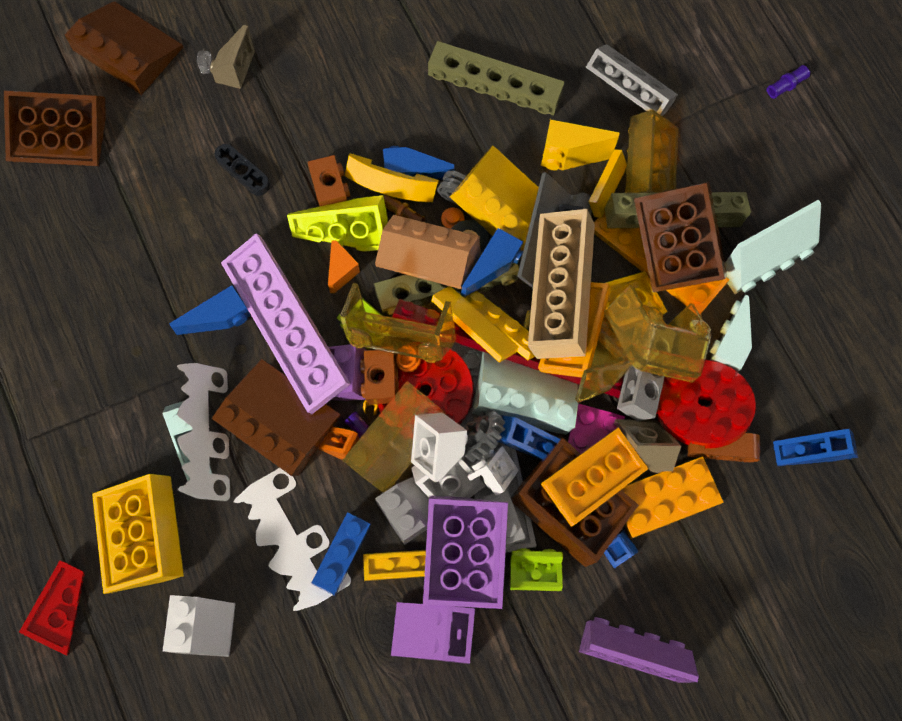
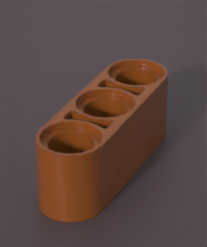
(743, 450)

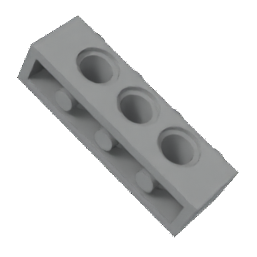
(631, 80)
(640, 394)

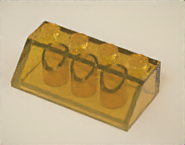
(651, 154)
(387, 444)

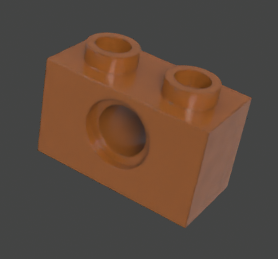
(327, 170)
(384, 390)

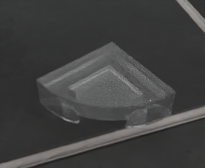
(204, 61)

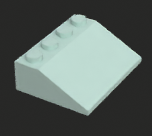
(774, 249)
(526, 394)

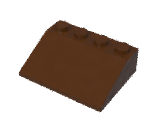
(123, 45)
(53, 128)
(681, 237)
(273, 420)
(592, 534)

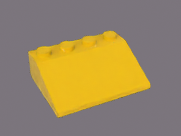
(498, 195)
(137, 533)

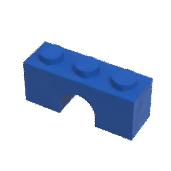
(340, 554)

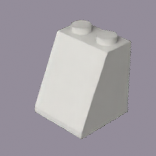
(198, 626)

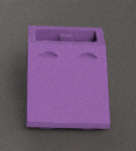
(349, 360)
(433, 632)

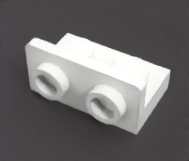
(496, 470)

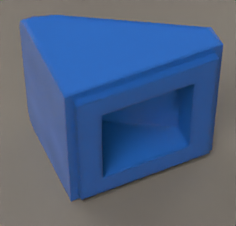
(620, 549)

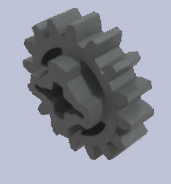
(483, 434)

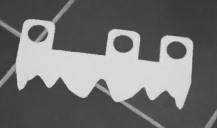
(198, 443)
(293, 552)

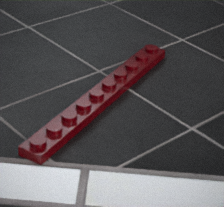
(411, 312)

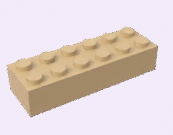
(562, 285)

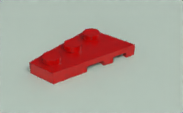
(55, 610)

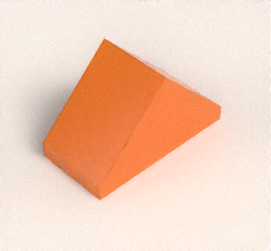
(341, 267)
(339, 442)

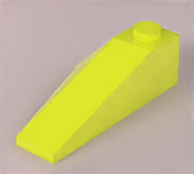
(350, 223)

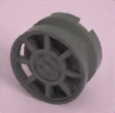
(449, 184)

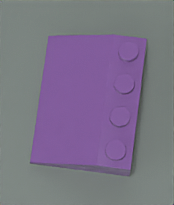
(465, 552)
(638, 651)

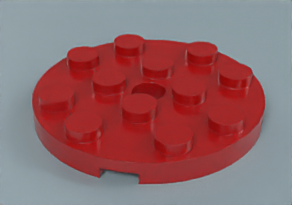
(450, 384)
(710, 426)

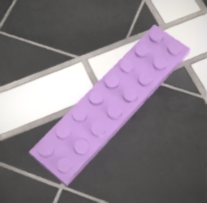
(285, 324)

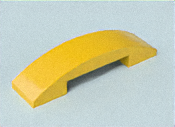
(390, 182)

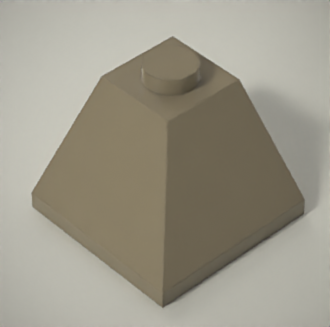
(234, 59)
(651, 442)

